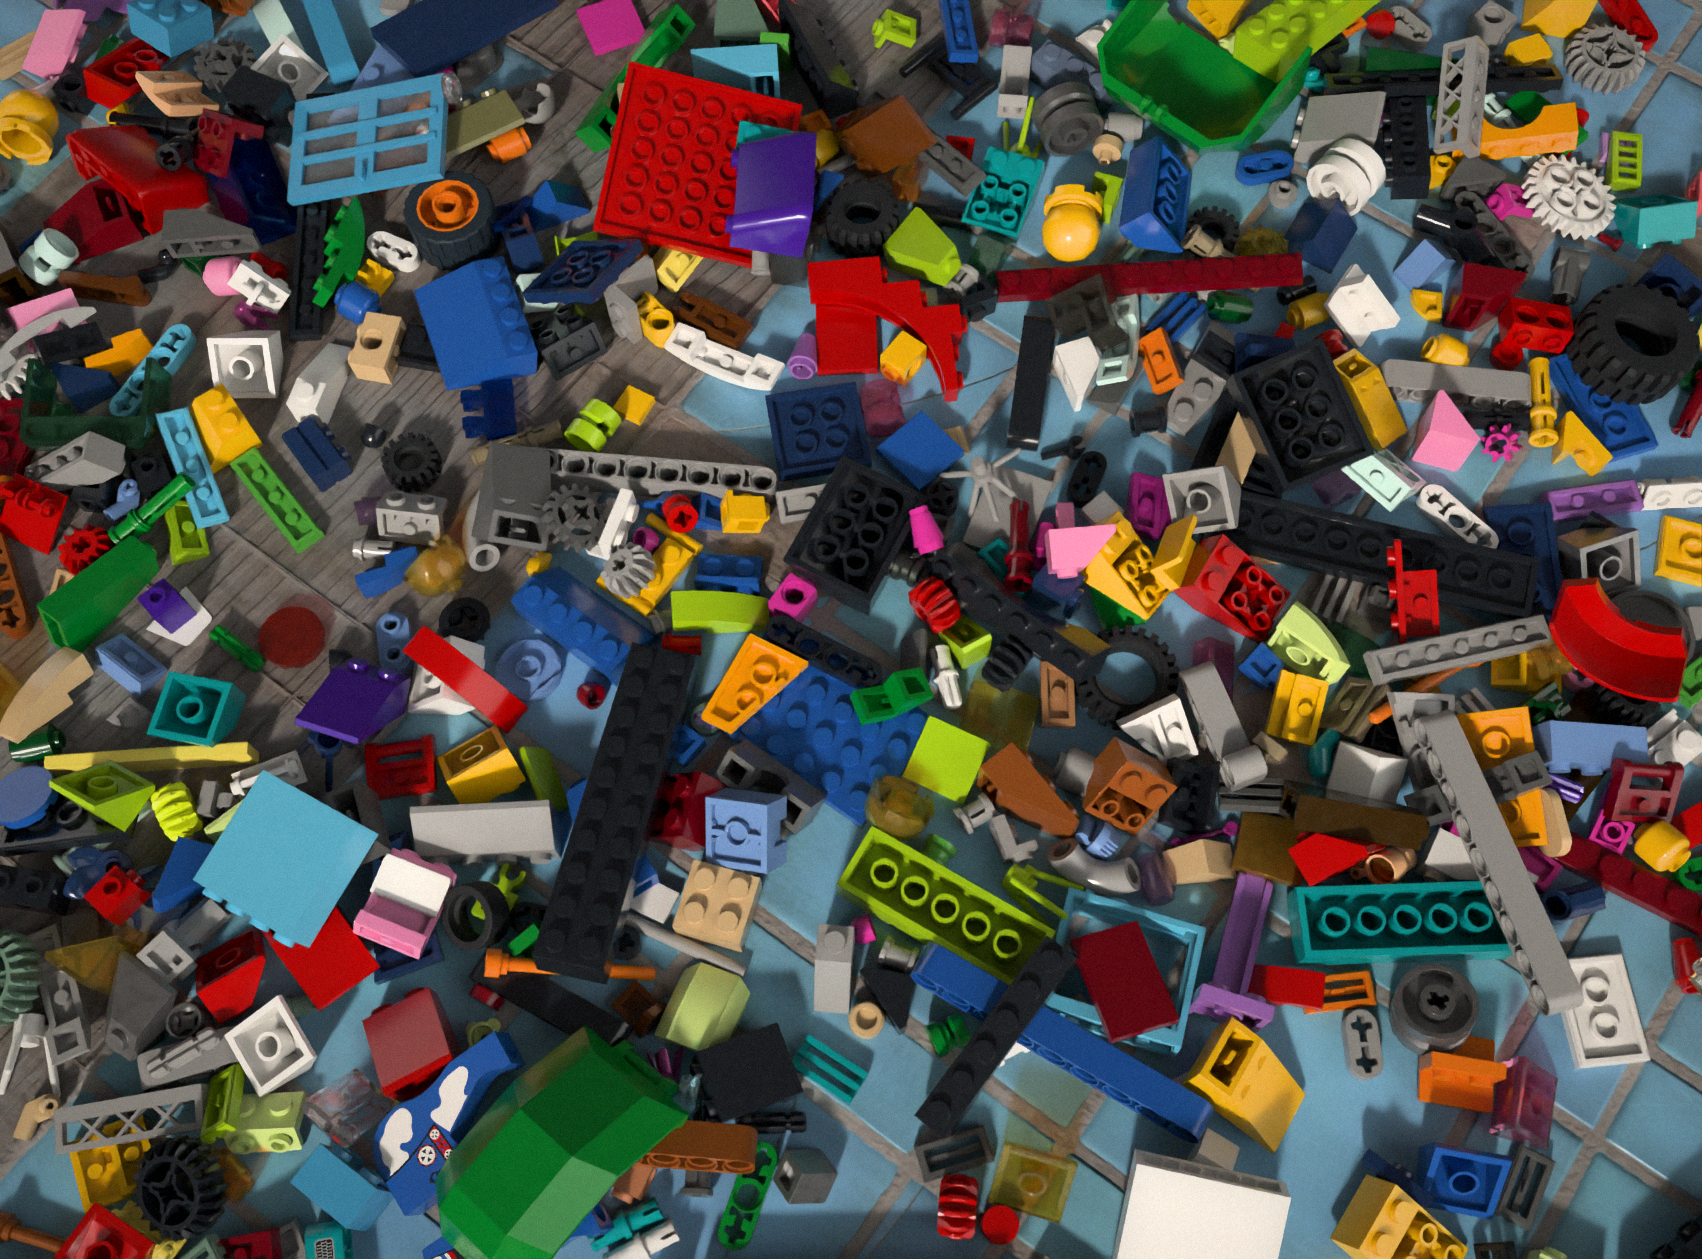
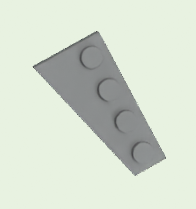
(1198, 393)

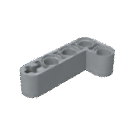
(1221, 727)

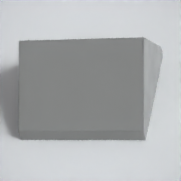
(1208, 494)

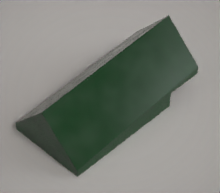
(1384, 59)

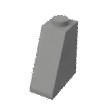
(833, 968)

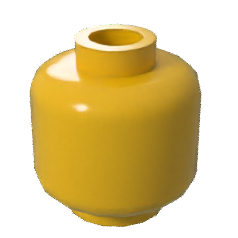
(1445, 350)
(1661, 846)

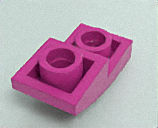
(1608, 833)

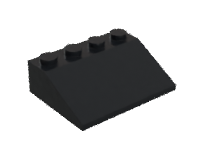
(1299, 417)
(855, 534)

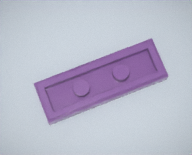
(1603, 498)

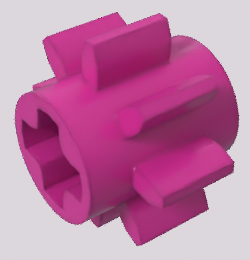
(1491, 442)

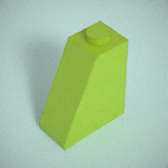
(922, 250)

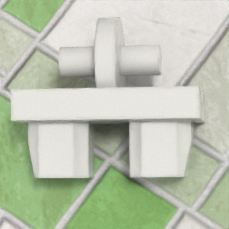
(259, 287)

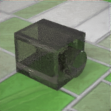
(85, 926)

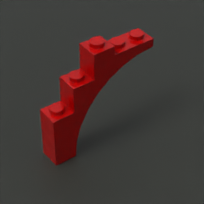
(865, 286)

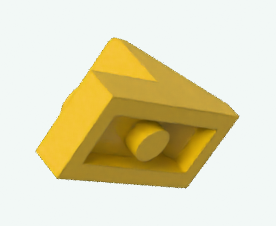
(1581, 444)

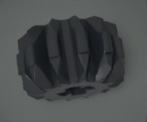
(1006, 663)

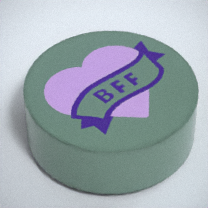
(700, 726)

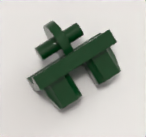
(1545, 704)

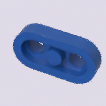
(1262, 167)

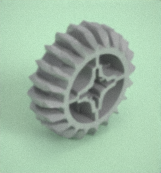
(1604, 59)

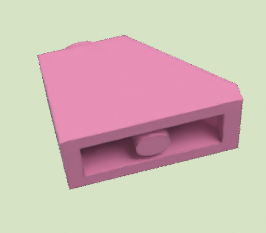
(1074, 548)

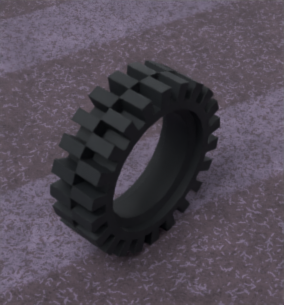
(1152, 653)

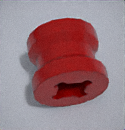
(1333, 343)
(672, 512)

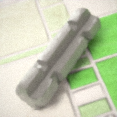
(183, 1052)

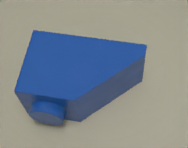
(177, 881)

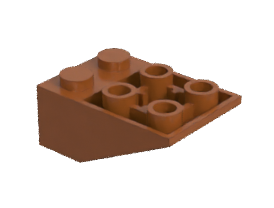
(1025, 794)

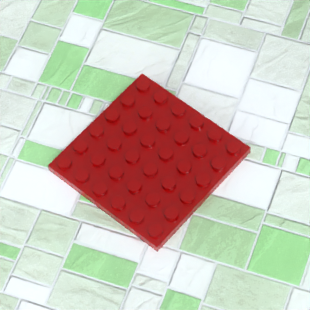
(672, 161)

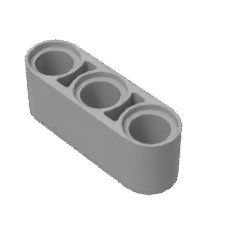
(202, 1067)

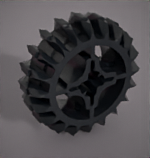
(168, 1194)

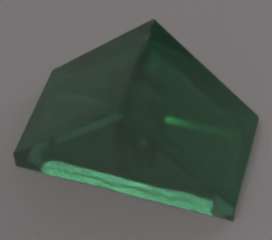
(991, 253)

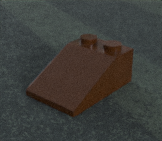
(883, 135)

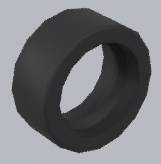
(456, 920)

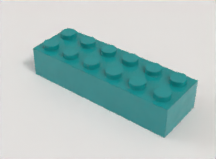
(1394, 924)

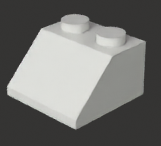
(431, 695)

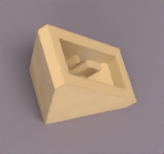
(1199, 862)

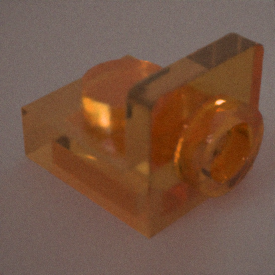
(905, 181)

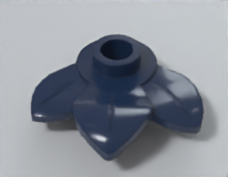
(91, 867)

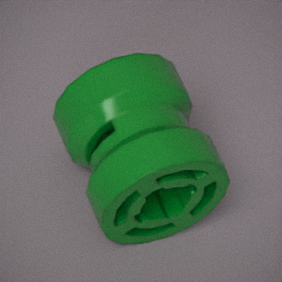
(940, 1037)

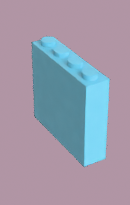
(284, 860)

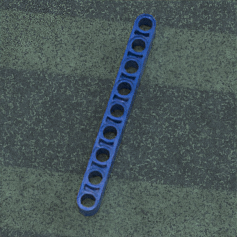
(1069, 1047)

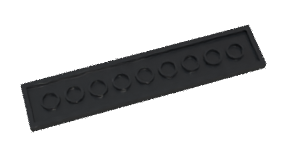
(1356, 551)

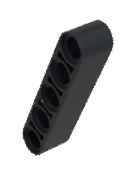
(1030, 383)
(553, 1003)

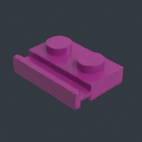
(1147, 506)

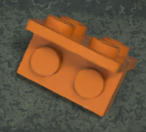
(1461, 1078)

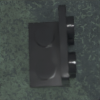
(567, 340)

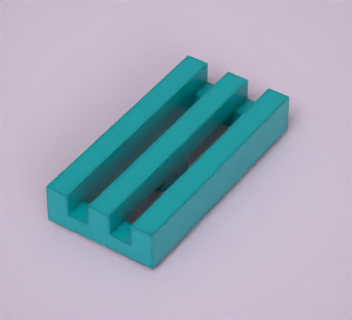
(854, 1085)

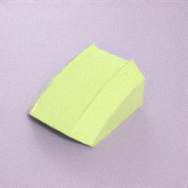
(1308, 646)
(703, 1008)

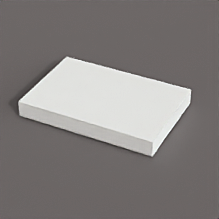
(1608, 1023)

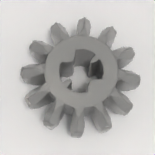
(628, 570)

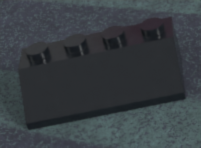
(817, 61)

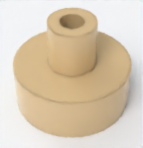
(1107, 149)

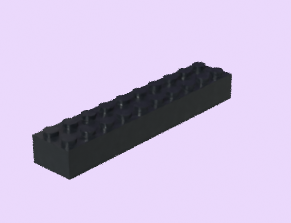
(616, 815)

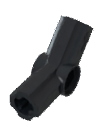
(1457, 232)

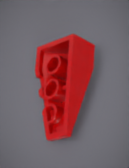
(113, 77)

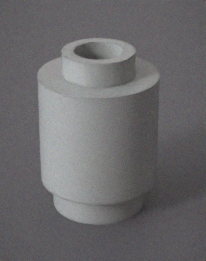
(1123, 125)

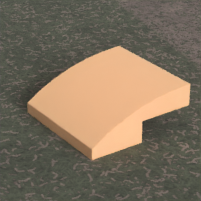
(175, 92)

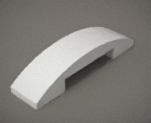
(723, 362)

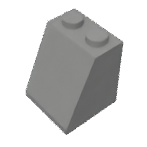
(1336, 118)

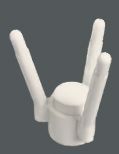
(26, 1034)

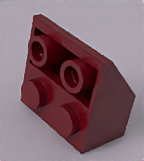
(1479, 295)
(683, 812)

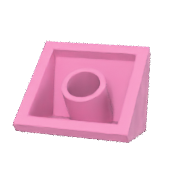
(30, 311)
(1443, 435)

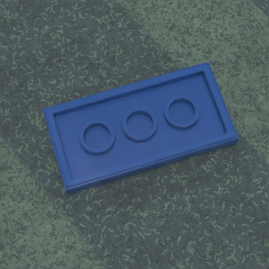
(1614, 424)

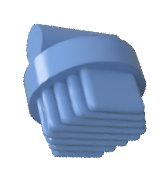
(1097, 839)

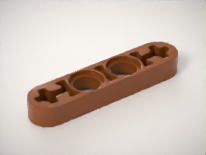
(18, 605)

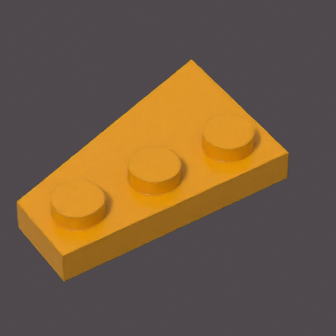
(751, 682)

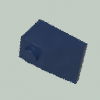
(1676, 281)

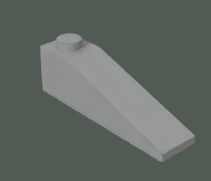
(79, 463)

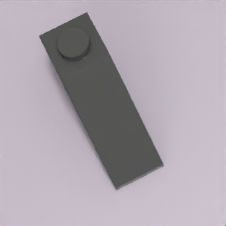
(202, 234)

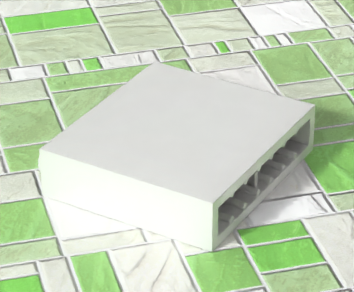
(1199, 1212)

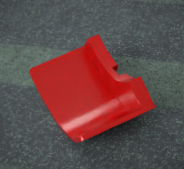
(1614, 651)

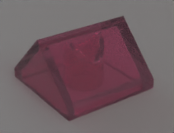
(1524, 1104)

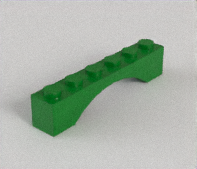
(655, 46)

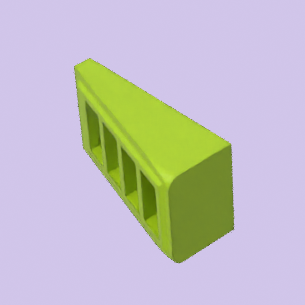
(1612, 177)

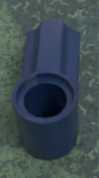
(1574, 901)

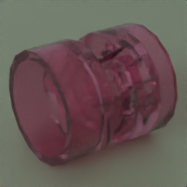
(1010, 29)
(882, 407)

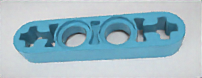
(160, 350)

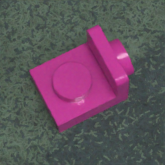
(1508, 201)

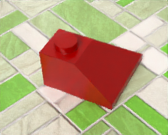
(1326, 856)
(231, 974)

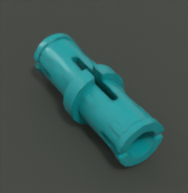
(628, 1222)

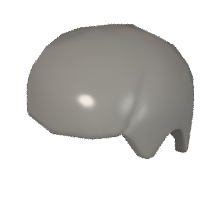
(536, 105)

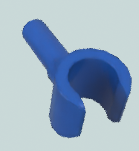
(655, 504)

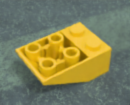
(1370, 399)
(1123, 570)
(1246, 1083)
(1391, 1225)

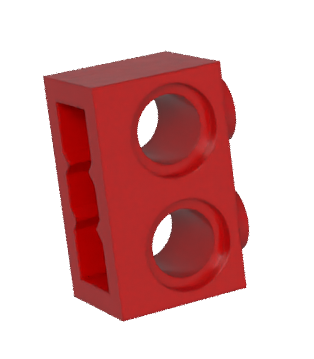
(1535, 325)

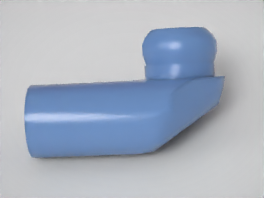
(127, 499)

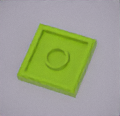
(946, 760)

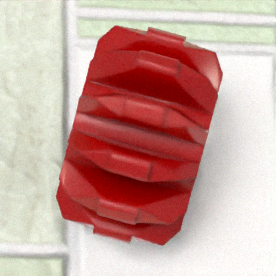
(84, 547)
(934, 604)
(957, 1206)

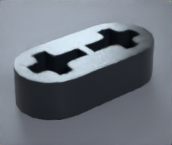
(1092, 481)

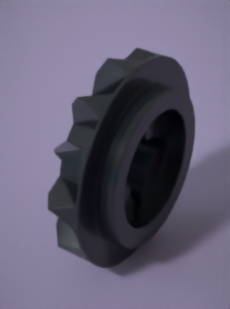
(474, 610)

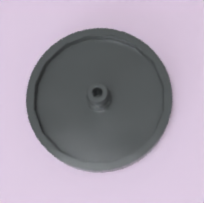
(1656, 610)

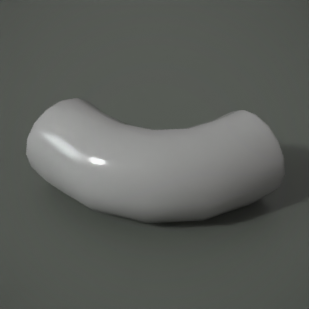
(479, 553)
(1094, 874)

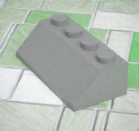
(487, 833)

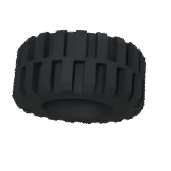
(1653, 324)

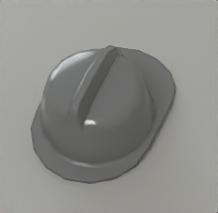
(477, 67)

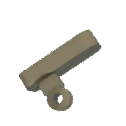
(1269, 747)

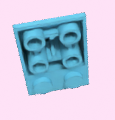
(740, 67)

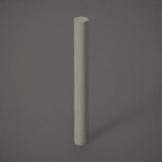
(685, 945)

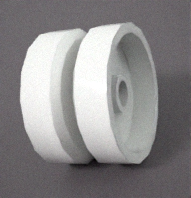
(1347, 172)

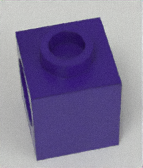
(167, 606)

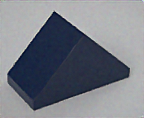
(85, 385)

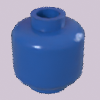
(355, 300)

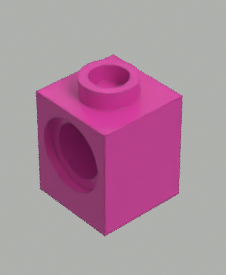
(790, 587)

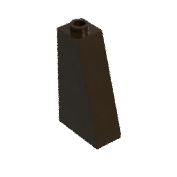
(15, 284)
(1352, 816)

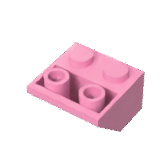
(55, 42)

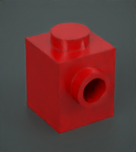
(118, 894)

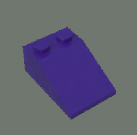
(356, 701)

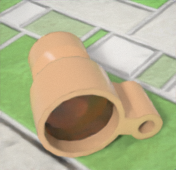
(1386, 865)

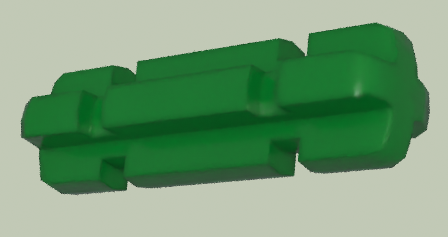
(237, 648)

